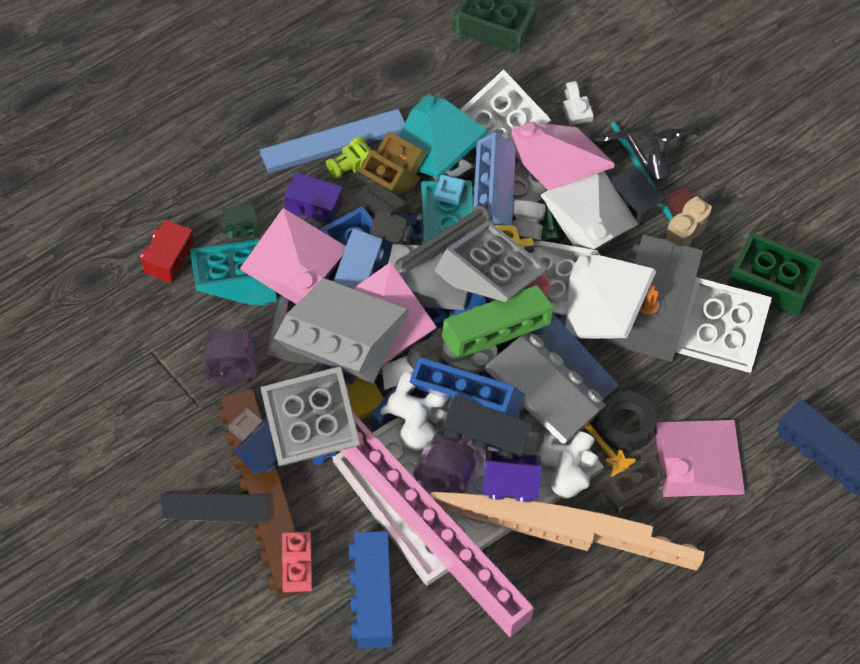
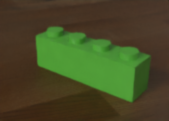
(497, 322)

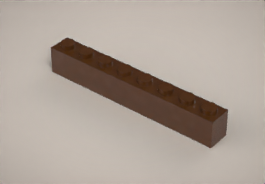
(261, 484)

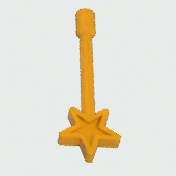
(615, 461)

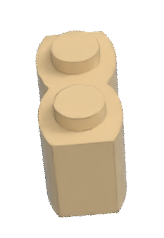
(689, 223)

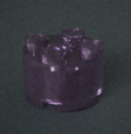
(230, 357)
(445, 466)

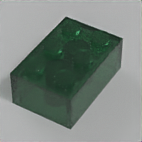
(496, 22)

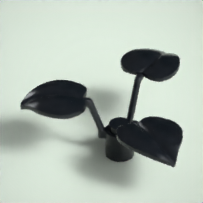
(657, 161)

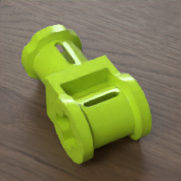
(351, 158)

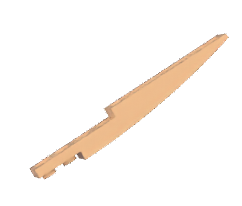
(570, 526)

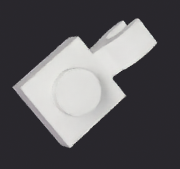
(576, 108)

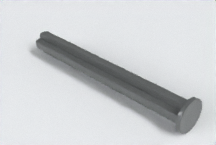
(478, 216)

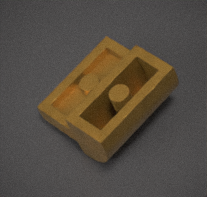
(394, 164)

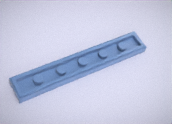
(330, 141)

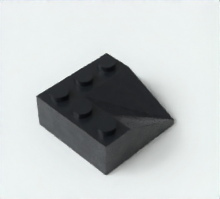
(484, 427)

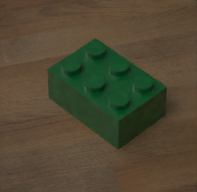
(775, 272)

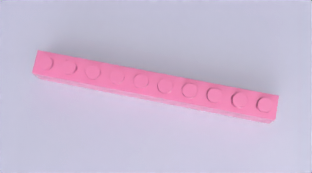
(439, 532)

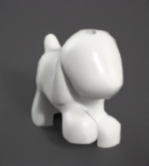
(416, 412)
(566, 460)

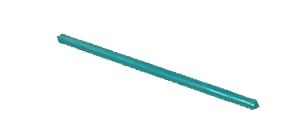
(640, 167)

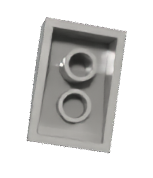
(427, 284)

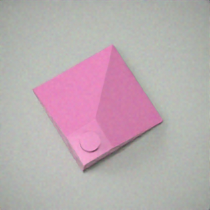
(557, 153)
(293, 257)
(391, 287)
(699, 458)

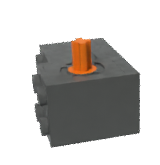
(667, 299)

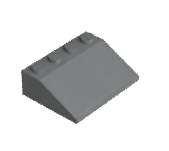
(342, 328)
(551, 389)

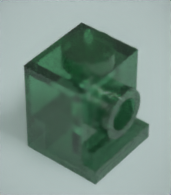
(239, 221)

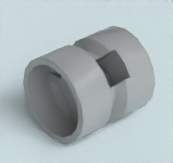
(527, 219)

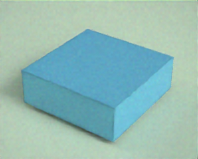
(449, 189)

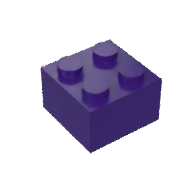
(512, 477)

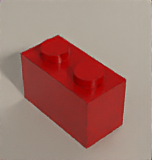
(167, 251)

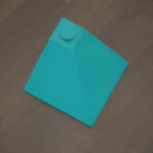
(442, 133)
(219, 273)

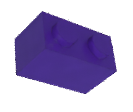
(313, 198)

